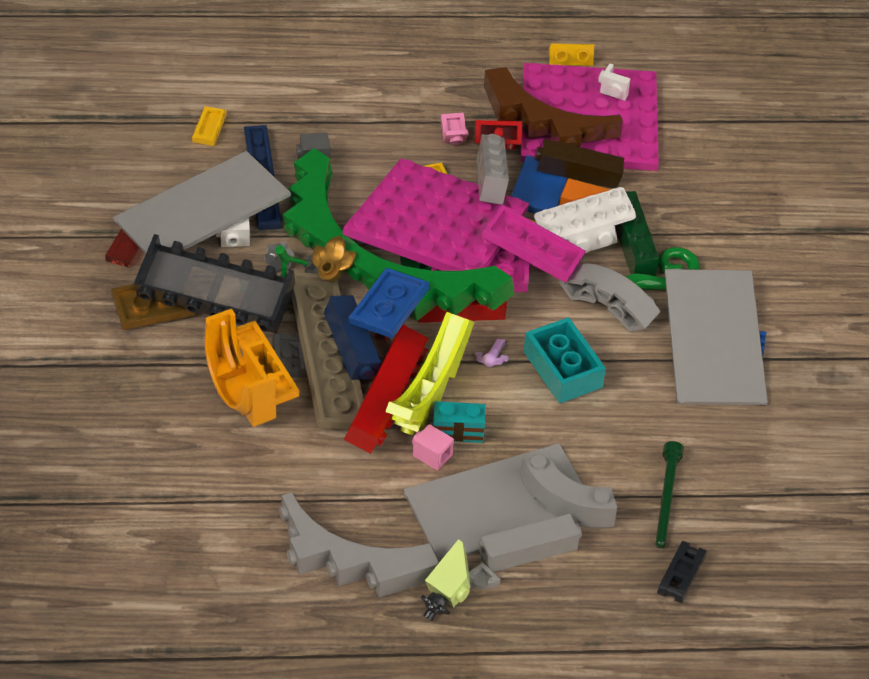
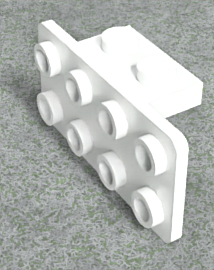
(589, 220)

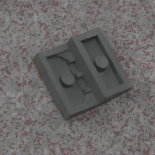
(290, 353)

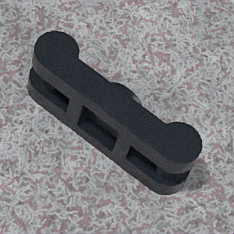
(682, 571)

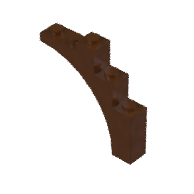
(539, 119)

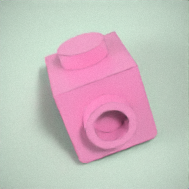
(453, 128)

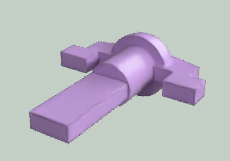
(490, 359)

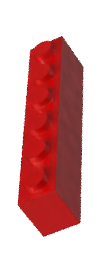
(388, 385)

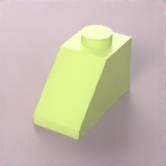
(451, 575)

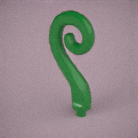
(650, 282)

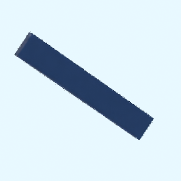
(259, 148)

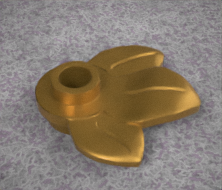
(332, 259)

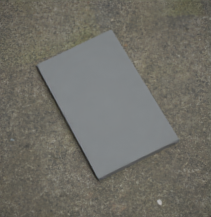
(203, 204)
(715, 337)
(480, 502)

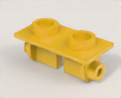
(571, 54)

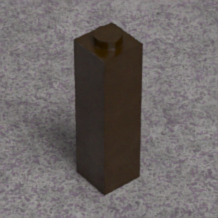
(579, 163)

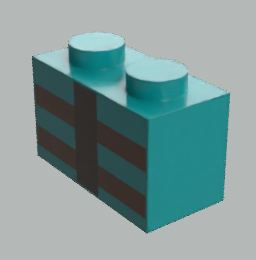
(460, 420)

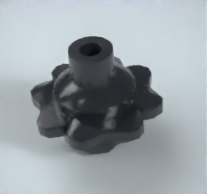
(435, 605)

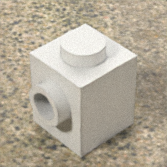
(236, 235)

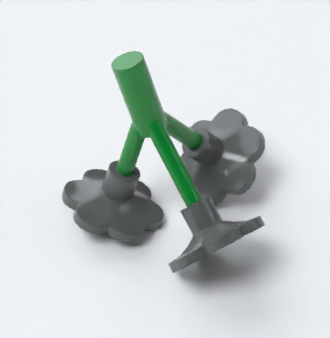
(281, 258)

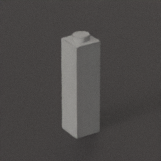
(530, 542)

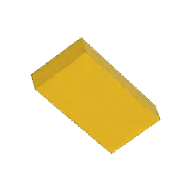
(209, 126)

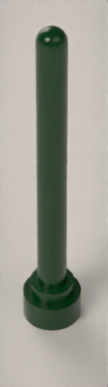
(672, 454)

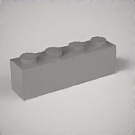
(492, 169)

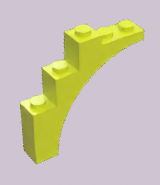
(415, 405)

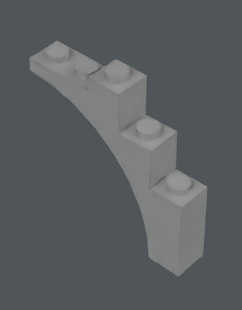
(384, 568)

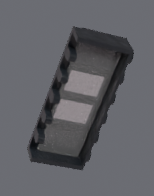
(213, 285)

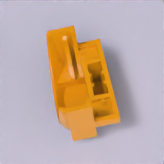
(247, 382)

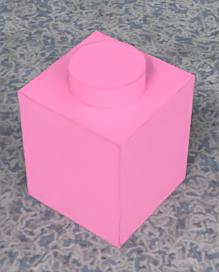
(432, 447)

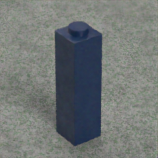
(352, 341)

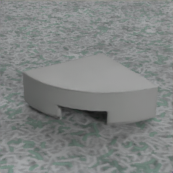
(483, 577)

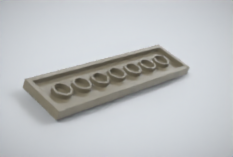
(332, 391)

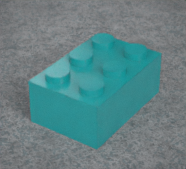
(564, 360)

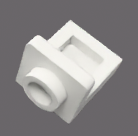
(614, 84)

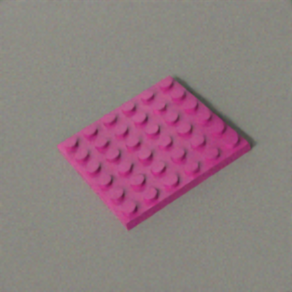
(578, 91)
(429, 218)

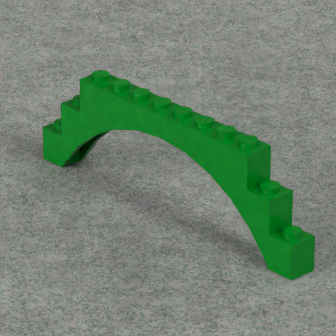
(314, 226)

